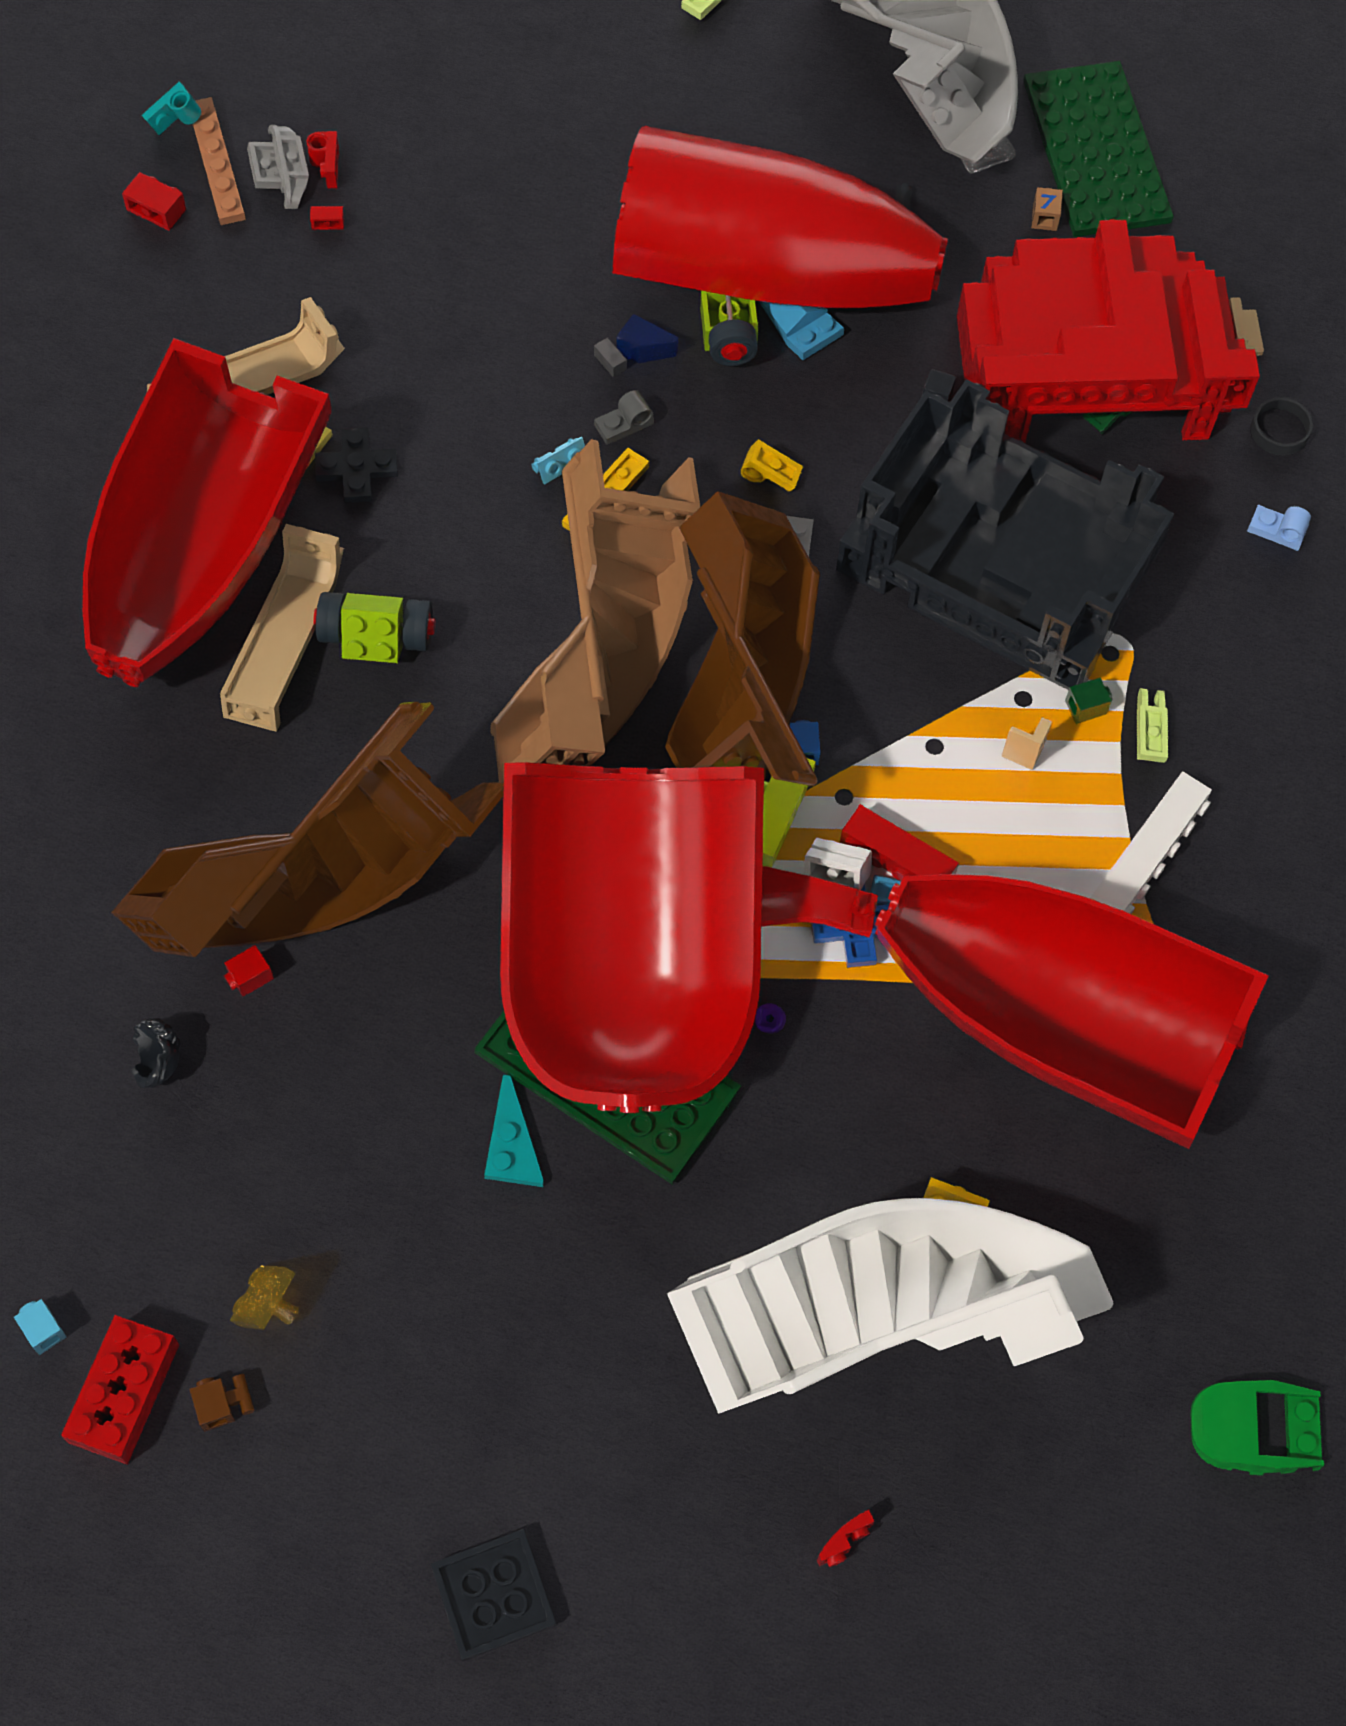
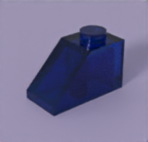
(645, 341)

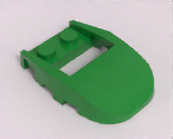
(1227, 1427)

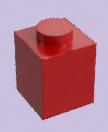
(247, 971)

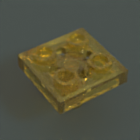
(265, 1298)

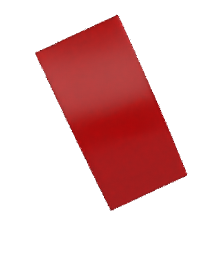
(838, 1545)

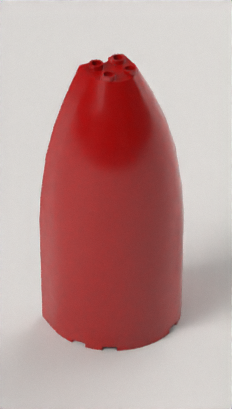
(768, 227)
(190, 508)
(1076, 992)

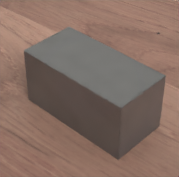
(610, 357)

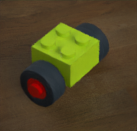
(729, 328)
(373, 625)

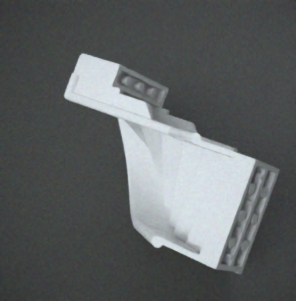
(879, 1281)

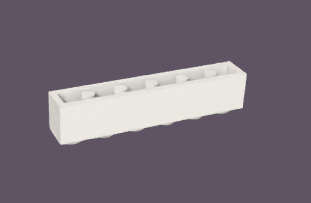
(1153, 844)

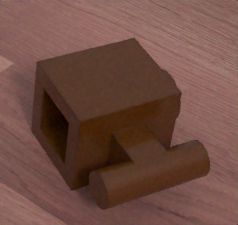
(215, 1403)

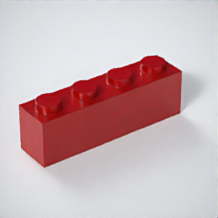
(894, 847)

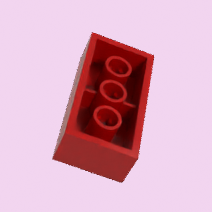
(130, 1407)

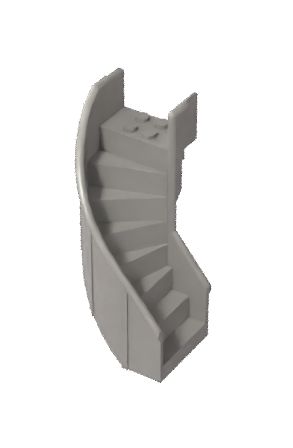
(956, 70)

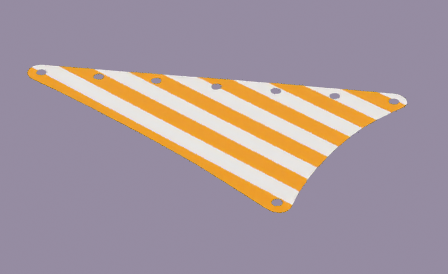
(991, 815)

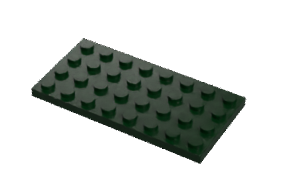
(1097, 147)
(656, 1139)

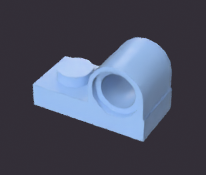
(1281, 528)

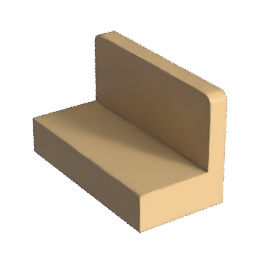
(1246, 326)
(1024, 747)

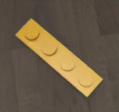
(622, 474)

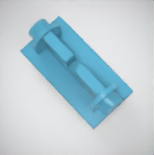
(552, 464)

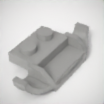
(280, 164)

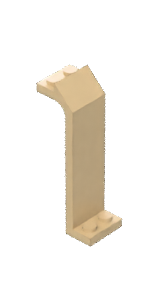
(293, 356)
(281, 629)

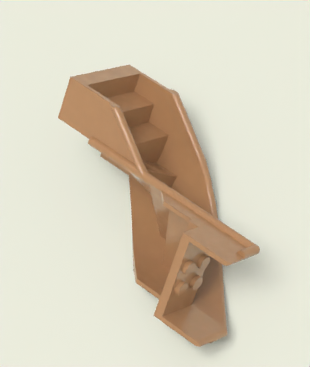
(631, 602)

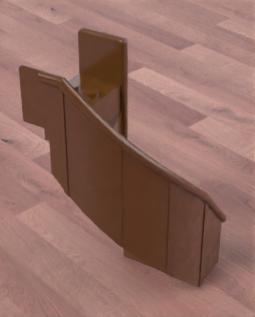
(752, 676)
(345, 859)

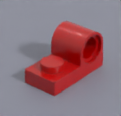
(324, 153)

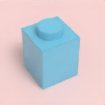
(39, 1326)

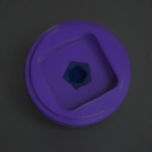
(770, 1018)

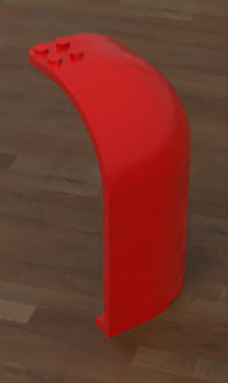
(631, 927)

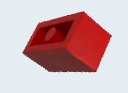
(327, 217)

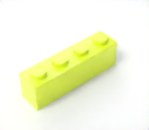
(779, 810)

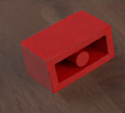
(154, 201)

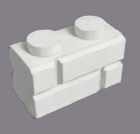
(838, 863)

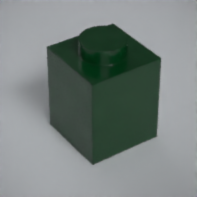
(1088, 700)

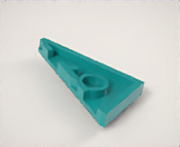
(511, 1150)

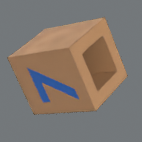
(1046, 209)

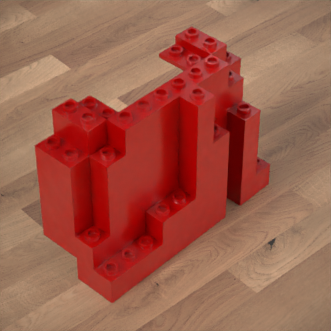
(1104, 331)

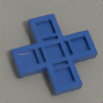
(857, 948)

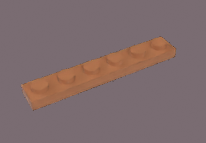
(217, 164)

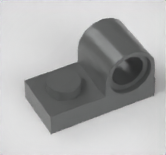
(631, 416)

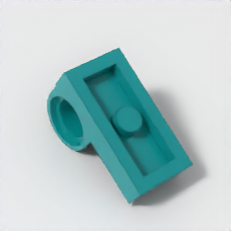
(172, 106)

